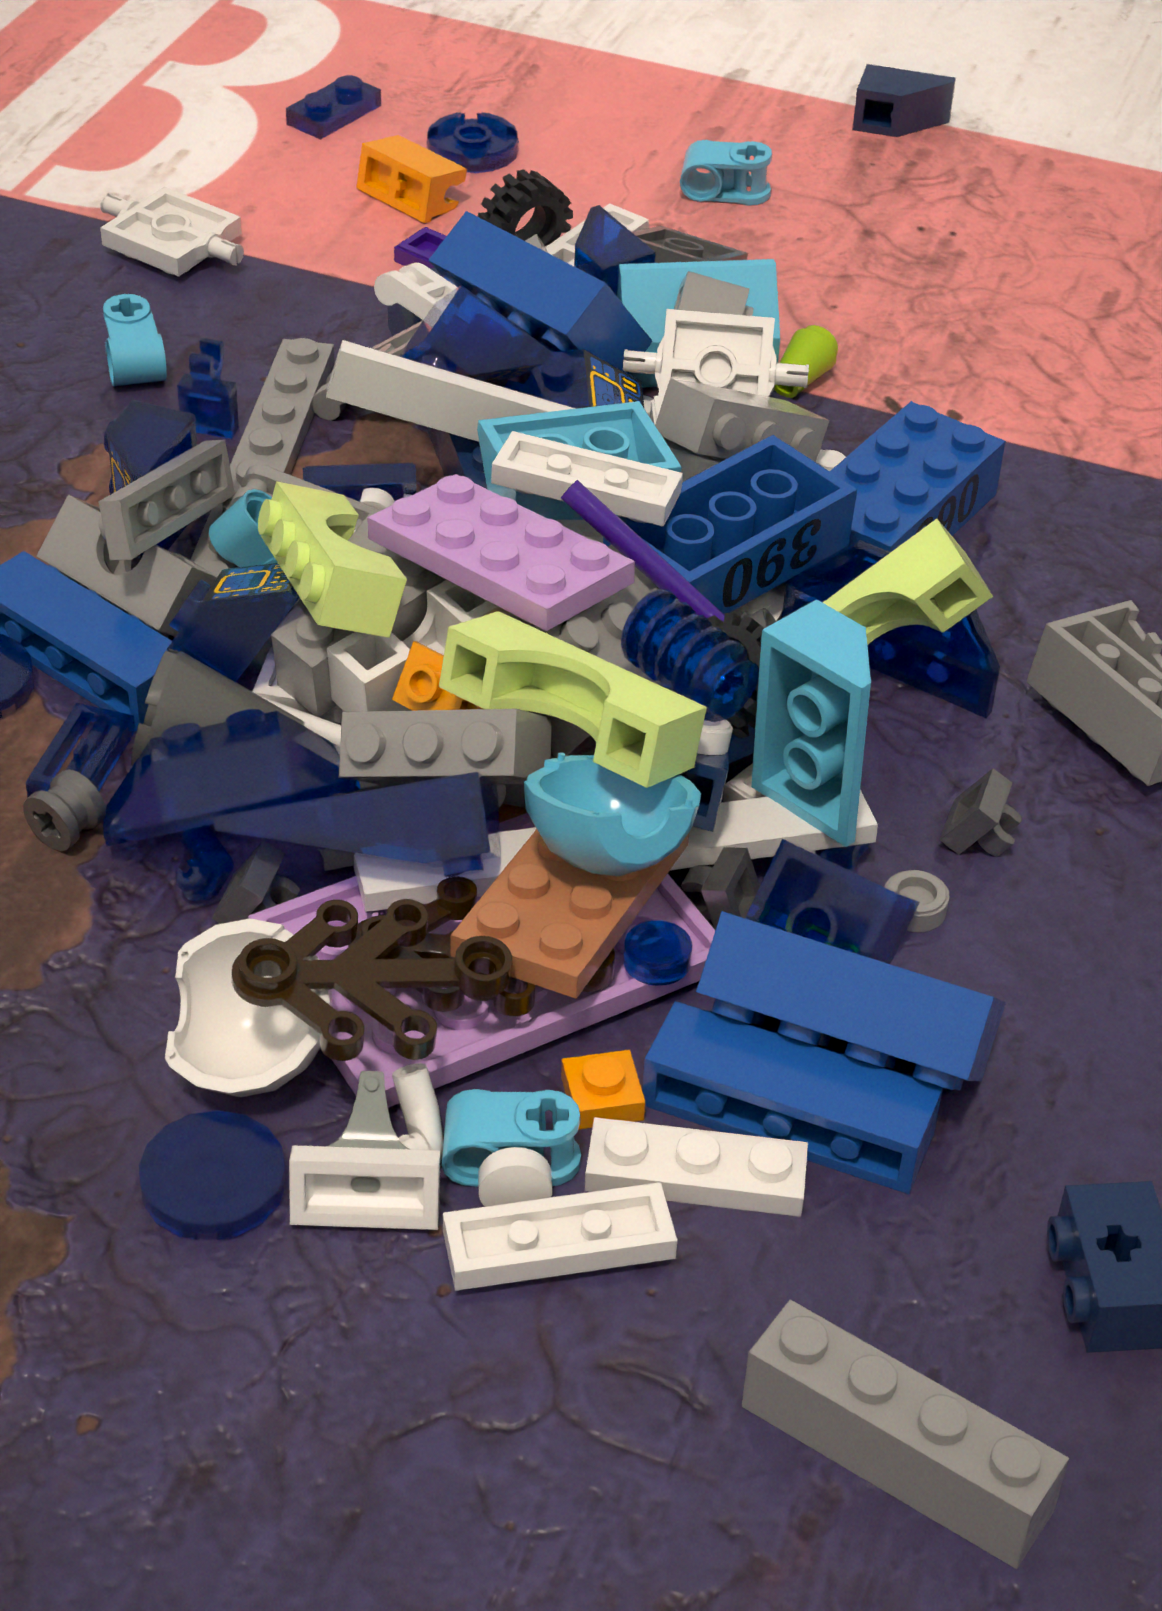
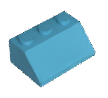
(653, 288)
(610, 429)
(813, 717)

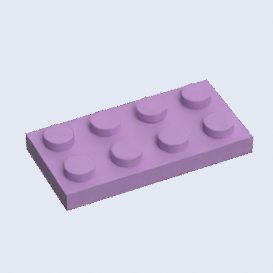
(501, 551)

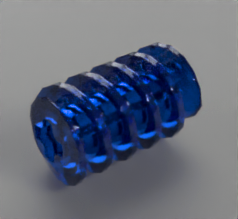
(688, 655)

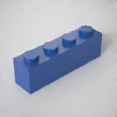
(79, 636)
(786, 1089)

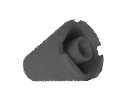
(193, 693)

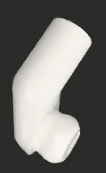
(418, 1108)

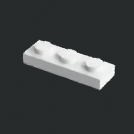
(623, 485)
(699, 1165)
(558, 1236)

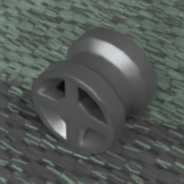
(64, 810)

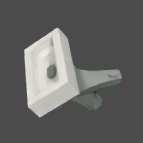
(366, 1173)

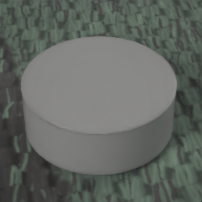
(930, 893)

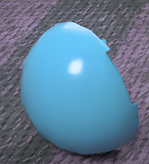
(605, 819)

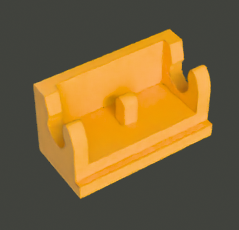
(408, 177)

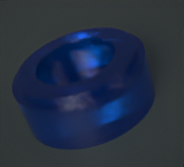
(657, 953)

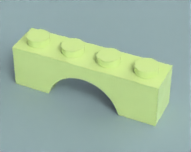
(333, 577)
(917, 583)
(635, 722)

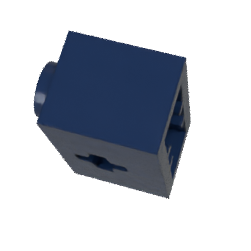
(1111, 1263)

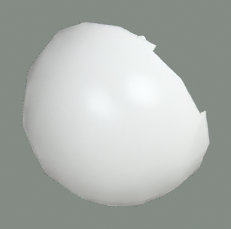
(220, 1036)

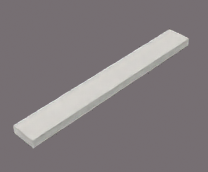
(445, 398)
(739, 824)

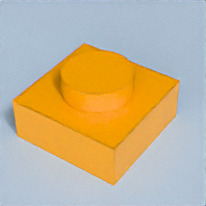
(604, 1087)

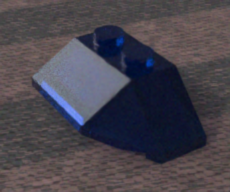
(947, 665)
(220, 771)

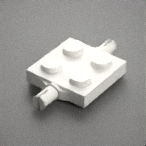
(170, 230)
(717, 352)

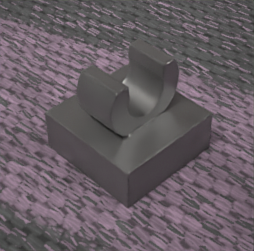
(982, 816)
(255, 886)
(726, 886)

